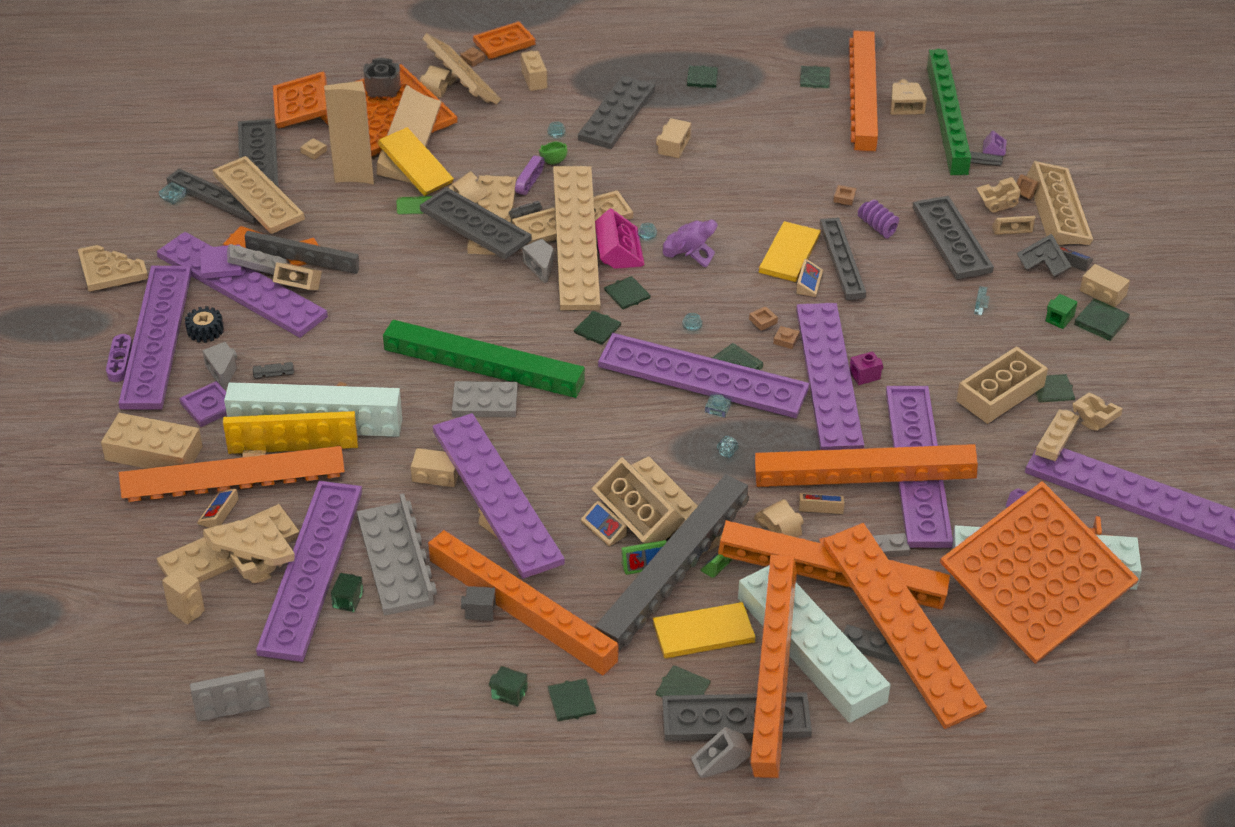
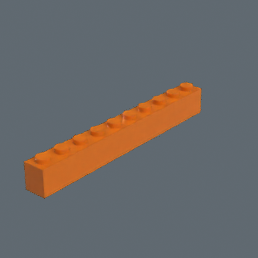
(863, 91)
(866, 465)
(229, 472)
(814, 561)
(525, 603)
(774, 667)

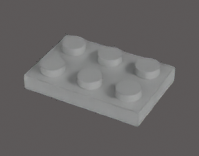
(485, 399)
(230, 695)

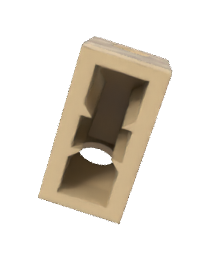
(907, 98)

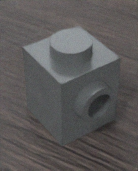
(479, 603)

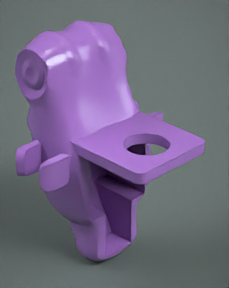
(690, 240)

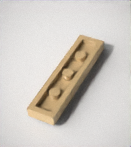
(1057, 435)

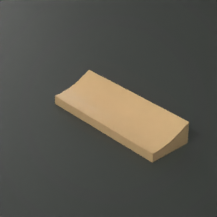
(419, 115)
(349, 132)
(1059, 204)

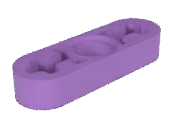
(529, 175)
(116, 351)

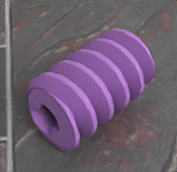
(878, 218)

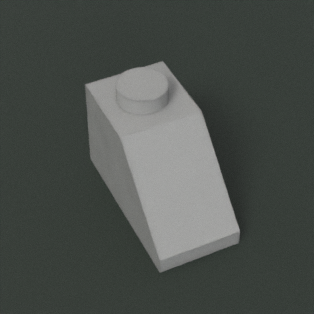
(539, 259)
(220, 363)
(721, 753)

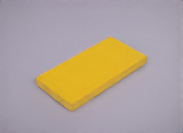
(415, 161)
(788, 251)
(703, 630)

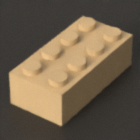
(1001, 384)
(150, 442)
(637, 503)

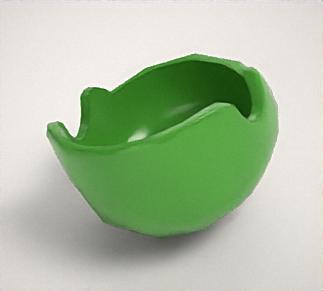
(553, 152)

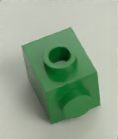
(1061, 311)

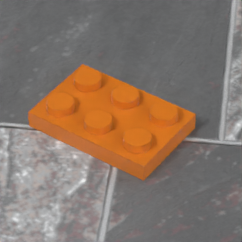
(504, 40)

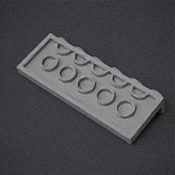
(396, 557)

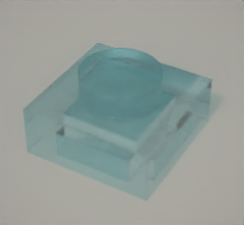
(172, 193)
(982, 300)
(718, 405)

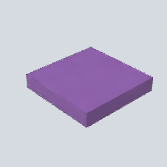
(215, 263)
(205, 404)

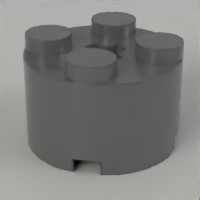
(382, 78)

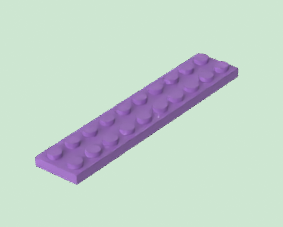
(249, 289)
(155, 338)
(704, 375)
(829, 377)
(1138, 495)
(498, 496)
(922, 502)
(311, 572)

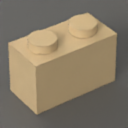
(534, 70)
(674, 138)
(297, 276)
(1104, 285)
(433, 468)
(183, 595)

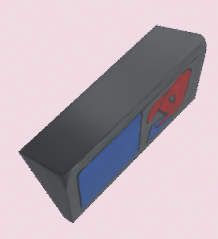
(1076, 259)

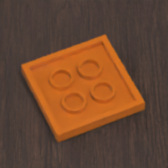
(300, 99)

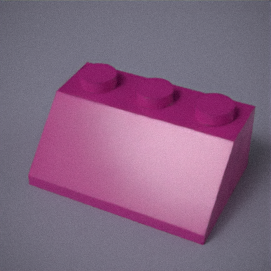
(618, 241)

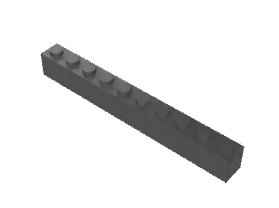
(673, 561)

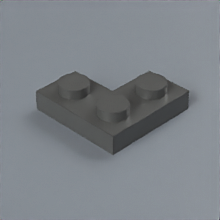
(1045, 251)

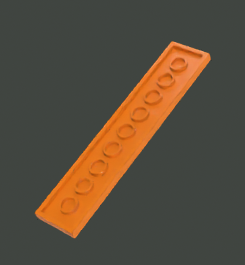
(904, 626)

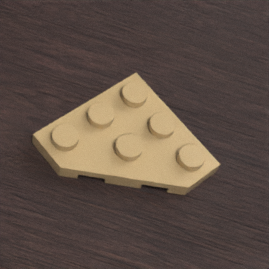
(109, 269)
(251, 538)

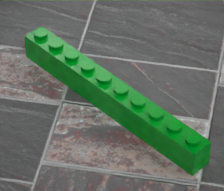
(948, 112)
(484, 358)

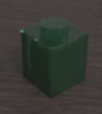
(347, 592)
(508, 686)

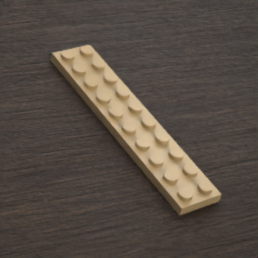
(576, 238)

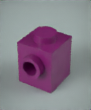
(866, 368)

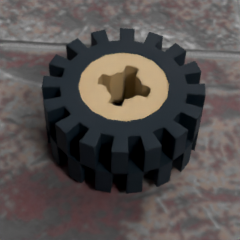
(204, 324)

